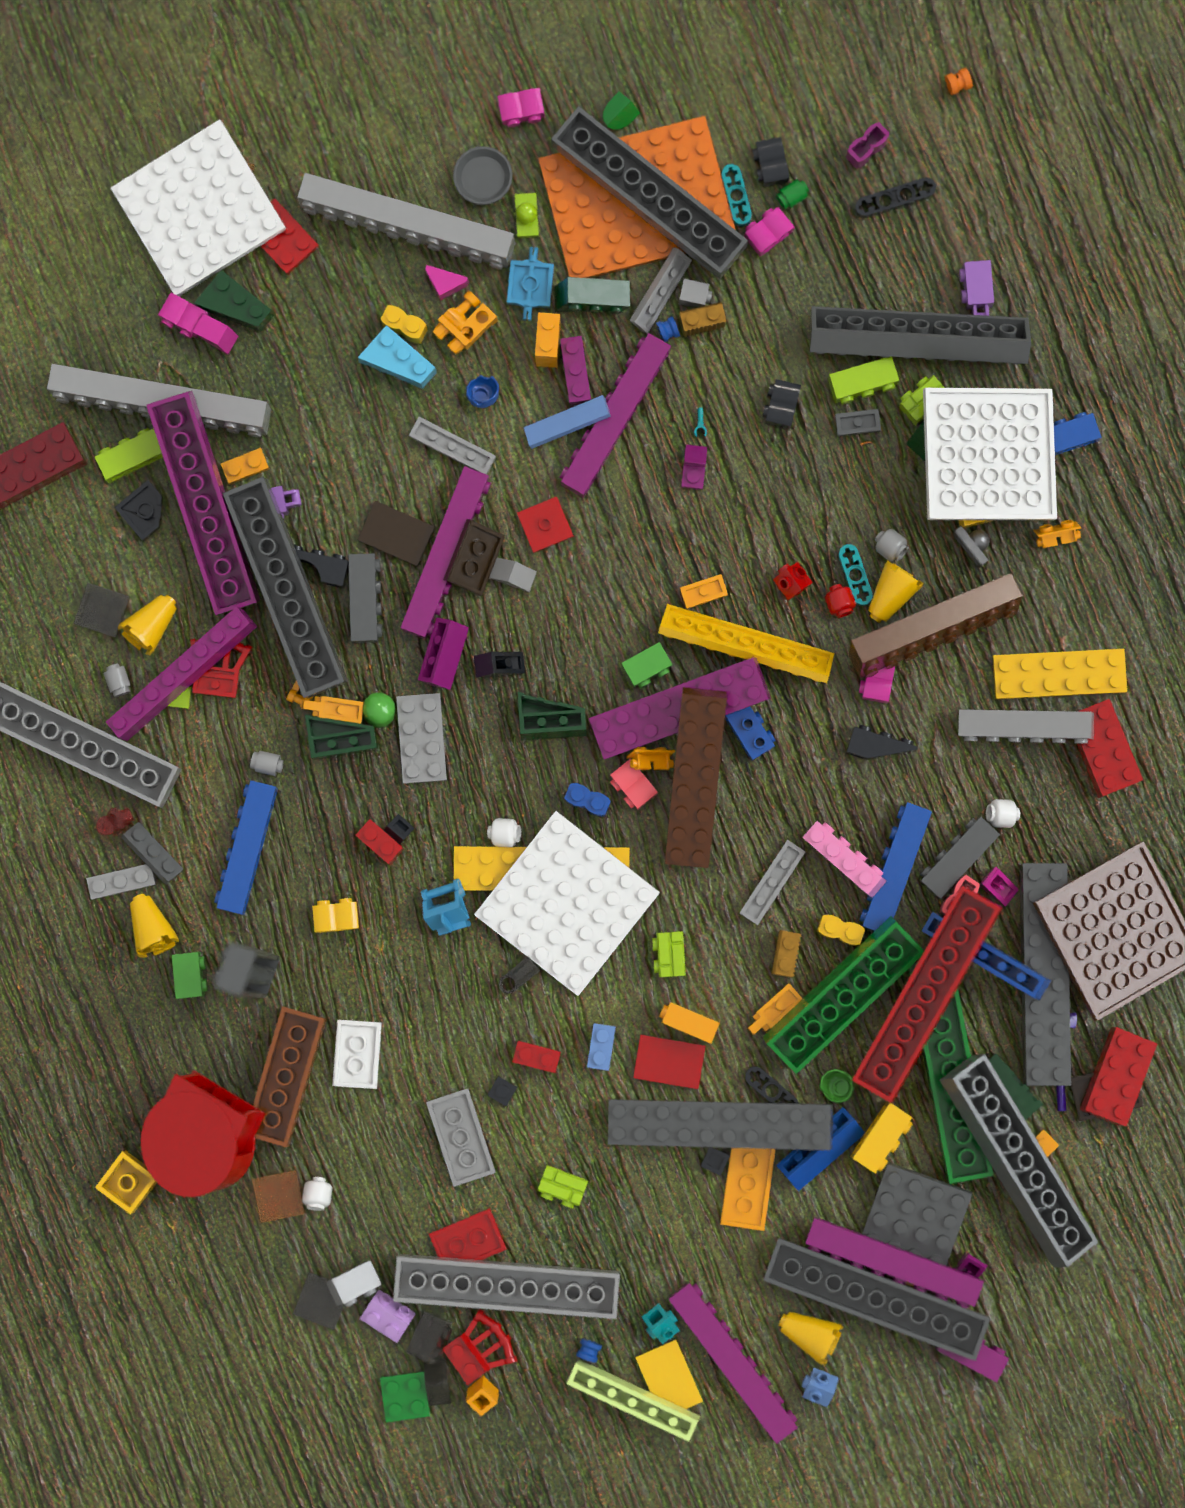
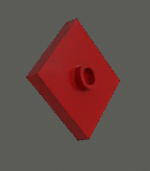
(545, 524)

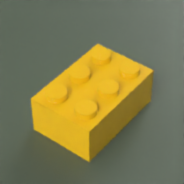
(881, 1137)

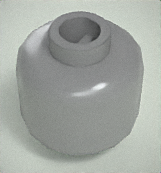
(891, 545)

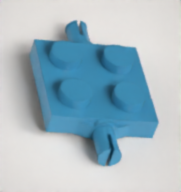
(530, 283)

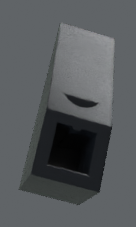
(871, 745)

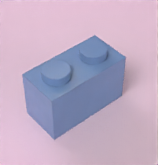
(601, 1047)

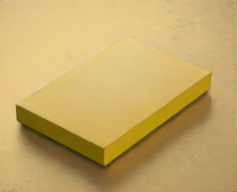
(669, 1375)

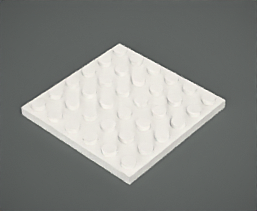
(198, 208)
(989, 454)
(567, 903)

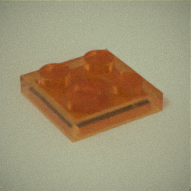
(278, 1196)

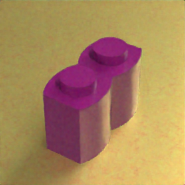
(871, 143)

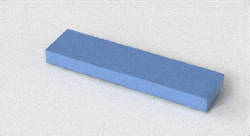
(567, 421)

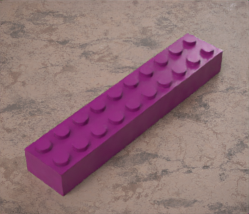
(202, 502)

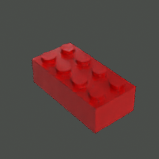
(1109, 754)
(1118, 1076)

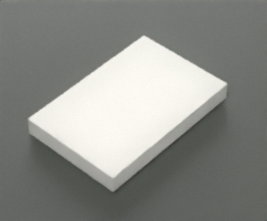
(357, 1054)

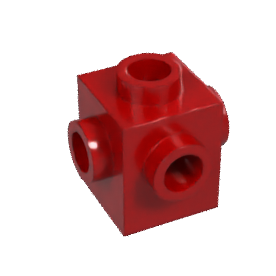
(792, 580)

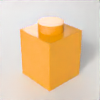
(482, 1395)

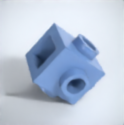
(819, 1387)

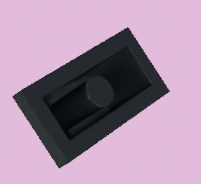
(499, 664)

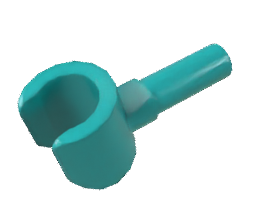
(700, 424)

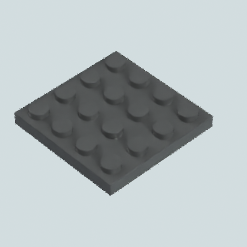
(917, 1213)

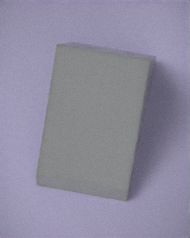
(513, 574)

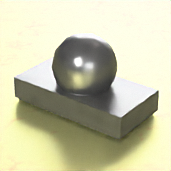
(973, 544)

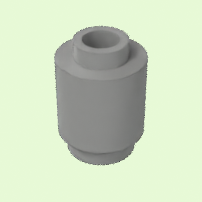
(117, 680)
(266, 763)

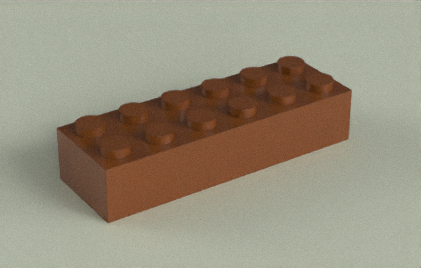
(287, 1074)

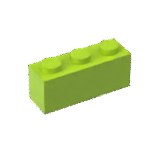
(863, 380)
(129, 455)

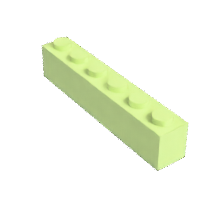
(633, 1400)

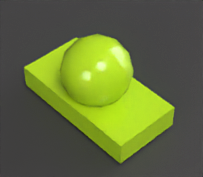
(526, 215)

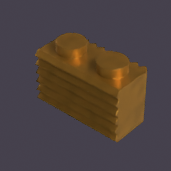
(702, 319)
(786, 953)

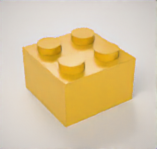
(127, 1182)

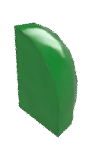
(619, 112)

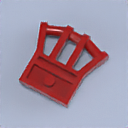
(222, 680)
(468, 1358)

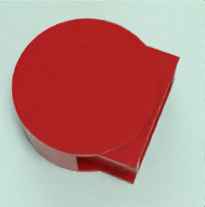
(199, 1137)

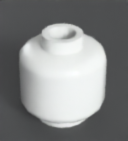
(1002, 813)
(504, 832)
(317, 1194)

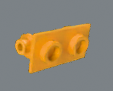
(1066, 531)
(642, 758)

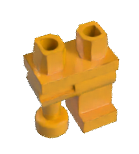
(464, 329)

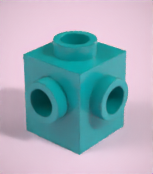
(660, 1323)

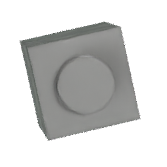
(695, 294)

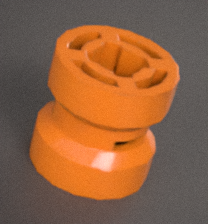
(958, 81)

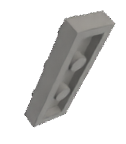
(120, 881)

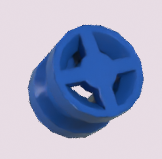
(667, 329)
(589, 1350)

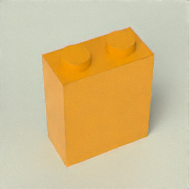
(547, 340)
(689, 1022)

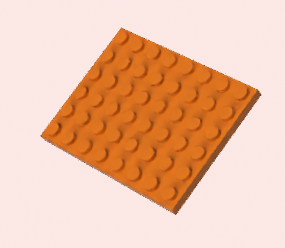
(606, 235)

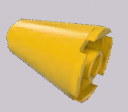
(892, 592)
(149, 623)
(150, 927)
(811, 1334)

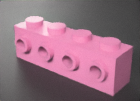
(847, 861)

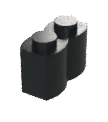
(771, 162)
(782, 404)

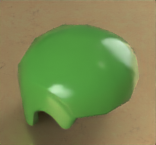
(379, 710)
(837, 1085)

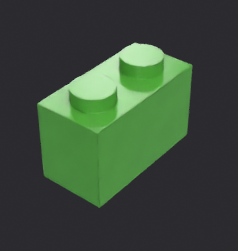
(647, 665)
(189, 975)

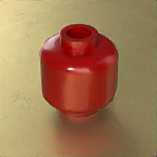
(840, 601)

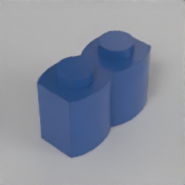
(593, 802)

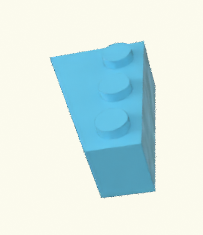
(396, 357)

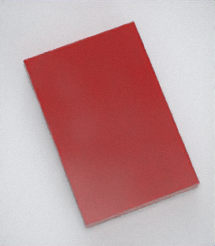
(669, 1061)
(469, 1238)

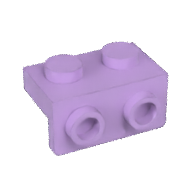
(387, 1316)

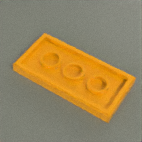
(747, 1188)

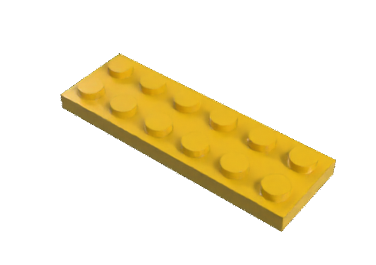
(1059, 674)

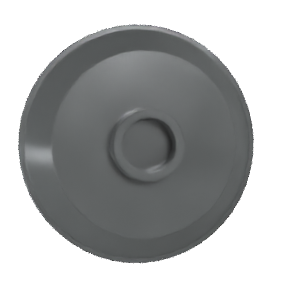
(482, 175)

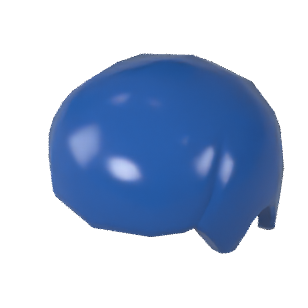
(482, 391)

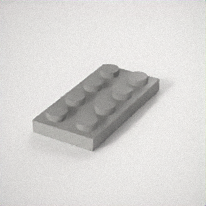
(421, 738)
(460, 1137)

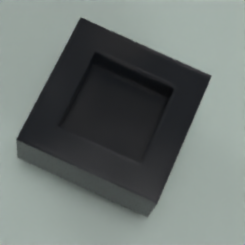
(399, 829)
(502, 1091)
(715, 1160)

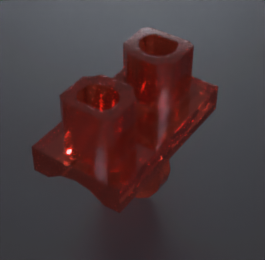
(114, 822)

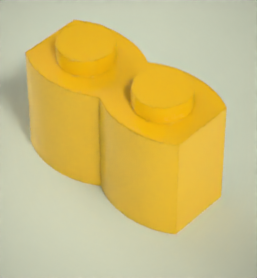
(409, 326)
(335, 917)
(833, 927)

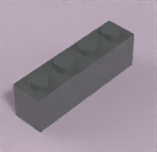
(363, 598)
(959, 857)

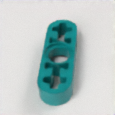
(727, 182)
(865, 588)

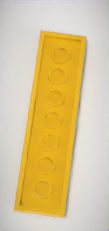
(746, 643)
(486, 866)

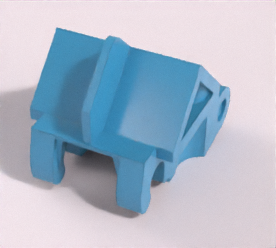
(449, 915)

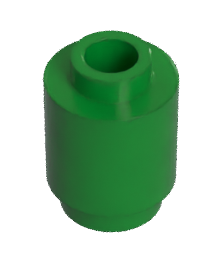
(792, 194)

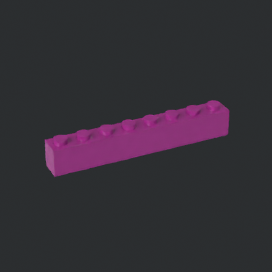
(622, 405)
(431, 586)
(181, 674)
(895, 1262)
(732, 1362)

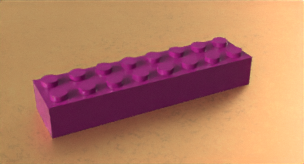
(659, 713)

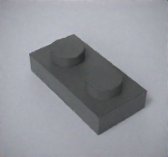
(857, 422)

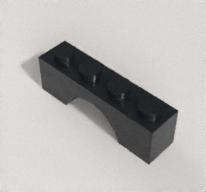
(332, 570)

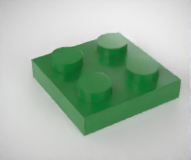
(404, 1396)

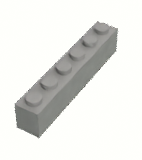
(1026, 724)

